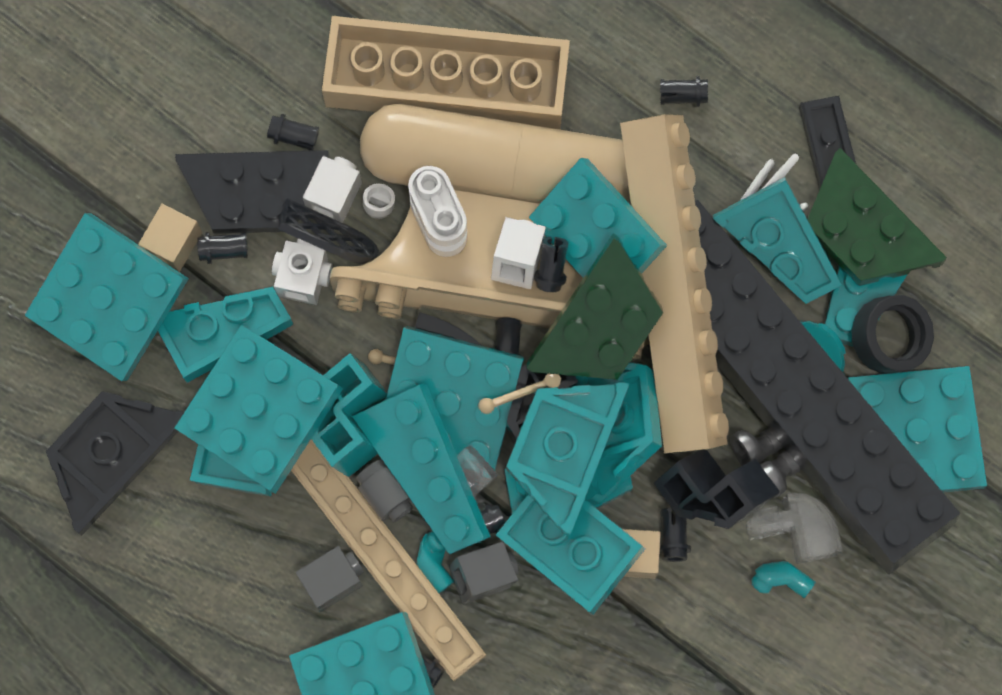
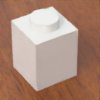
(333, 188)
(518, 253)

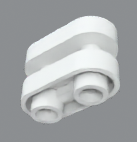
(438, 211)

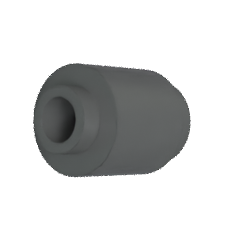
(383, 492)

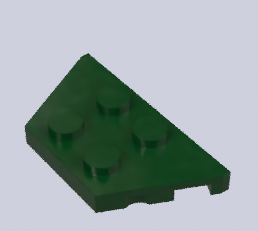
(865, 228)
(601, 320)

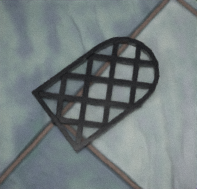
(323, 241)

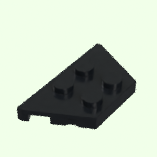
(248, 188)
(106, 452)

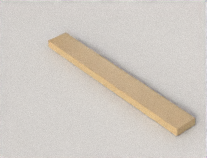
(388, 563)

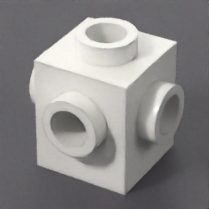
(301, 271)

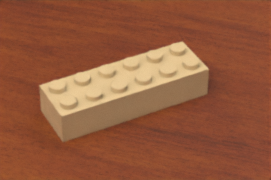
(445, 71)

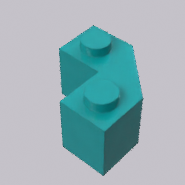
(338, 434)

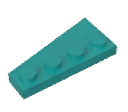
(423, 461)

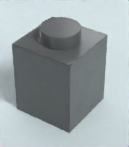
(484, 572)
(331, 577)

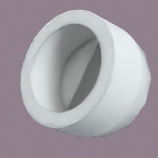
(381, 196)

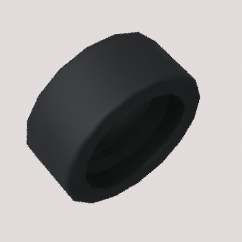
(920, 334)

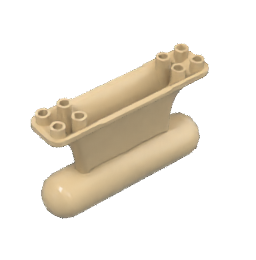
(496, 174)

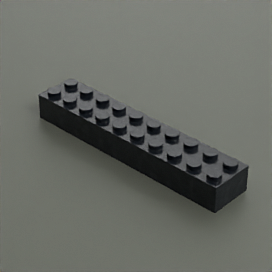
(818, 411)

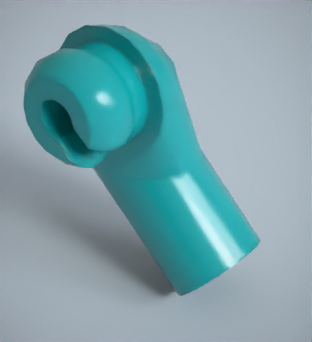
(430, 562)
(780, 574)

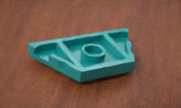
(633, 435)
(563, 446)

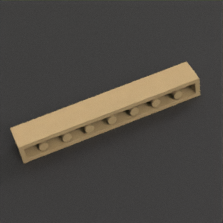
(683, 337)

